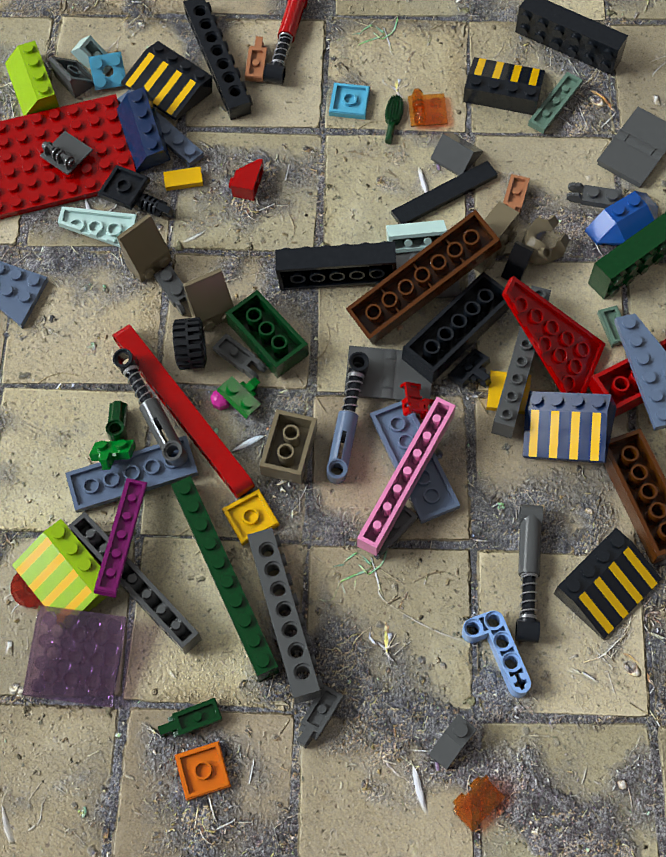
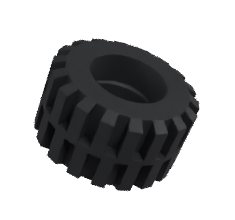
(189, 343)

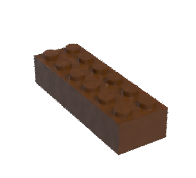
(640, 489)

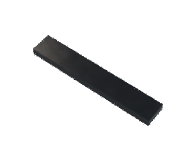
(444, 193)

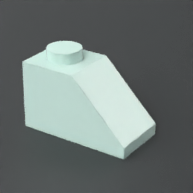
(86, 48)

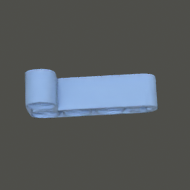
(501, 655)

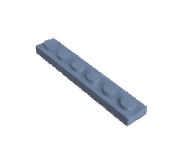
(176, 140)

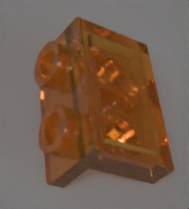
(477, 802)

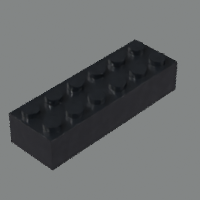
(571, 34)
(334, 265)
(456, 328)

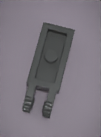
(593, 195)
(172, 287)
(238, 356)
(401, 525)

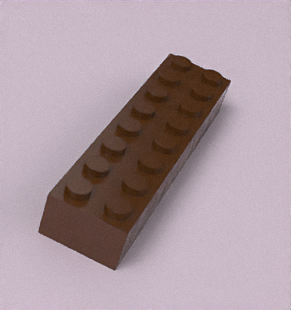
(424, 277)

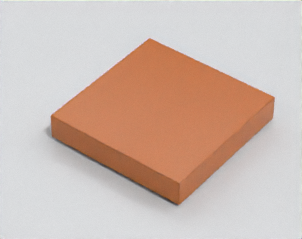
(202, 771)

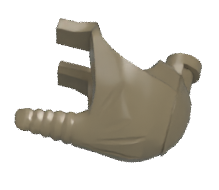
(533, 238)

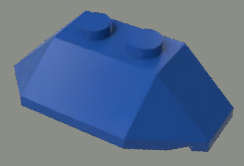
(623, 219)

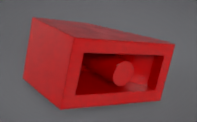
(247, 180)

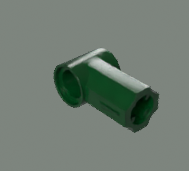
(117, 421)

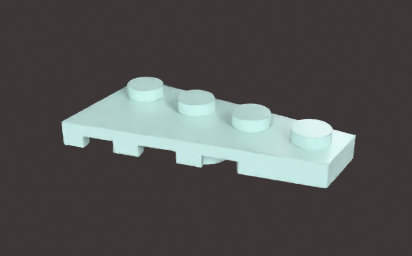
(96, 223)

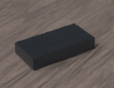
(517, 261)

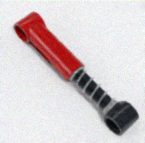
(276, 70)

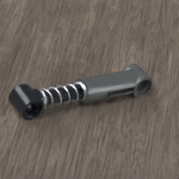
(151, 409)
(530, 523)

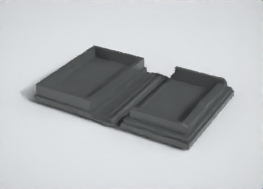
(636, 147)
(386, 374)

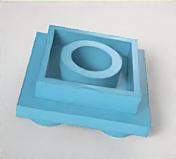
(97, 65)

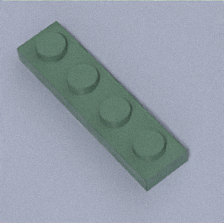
(555, 102)

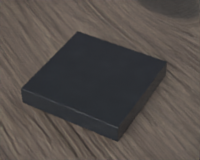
(123, 187)

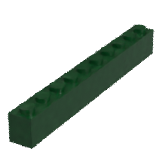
(225, 579)

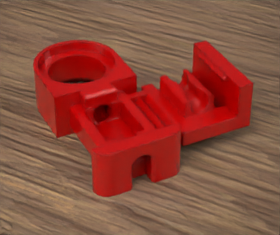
(413, 399)

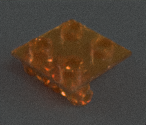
(427, 109)

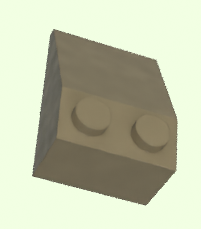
(144, 249)
(209, 298)

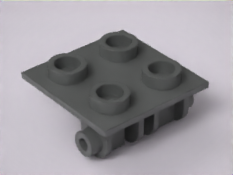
(65, 152)

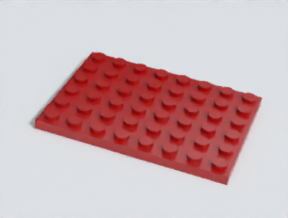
(33, 183)

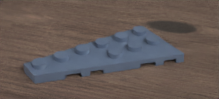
(19, 292)

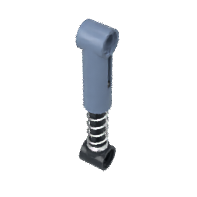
(347, 419)

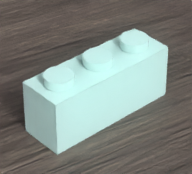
(414, 236)

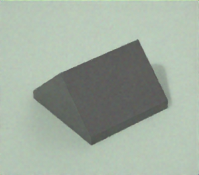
(71, 75)
(455, 153)

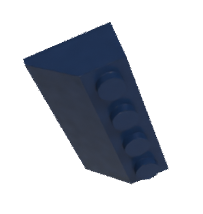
(142, 130)

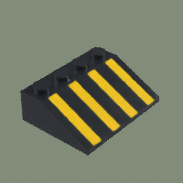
(169, 79)
(503, 86)
(608, 583)

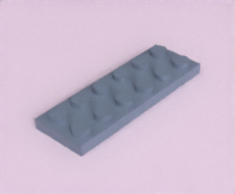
(97, 487)
(433, 492)

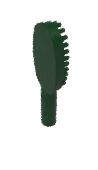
(393, 116)

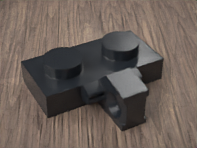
(471, 370)

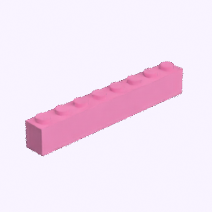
(406, 476)

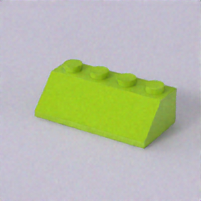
(30, 79)

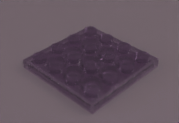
(75, 656)

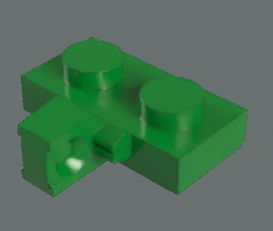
(241, 395)
(108, 451)

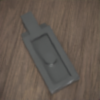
(319, 715)

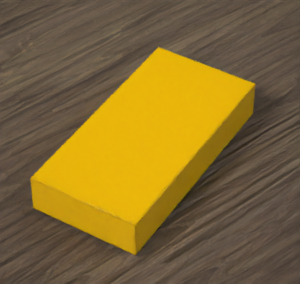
(183, 178)

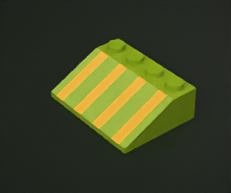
(60, 570)

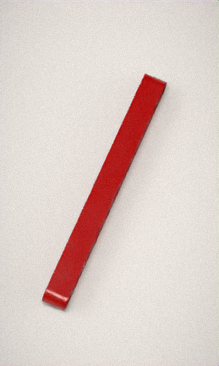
(185, 413)

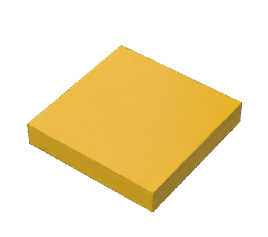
(495, 389)
(250, 516)

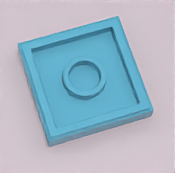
(349, 101)

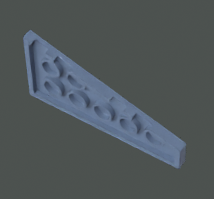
(648, 365)

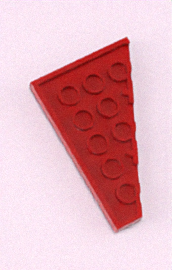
(560, 342)

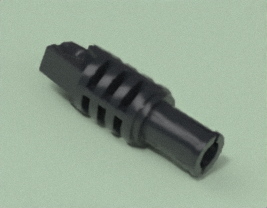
(154, 206)

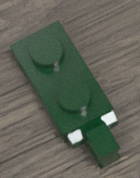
(191, 719)

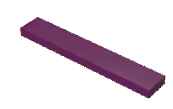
(120, 538)

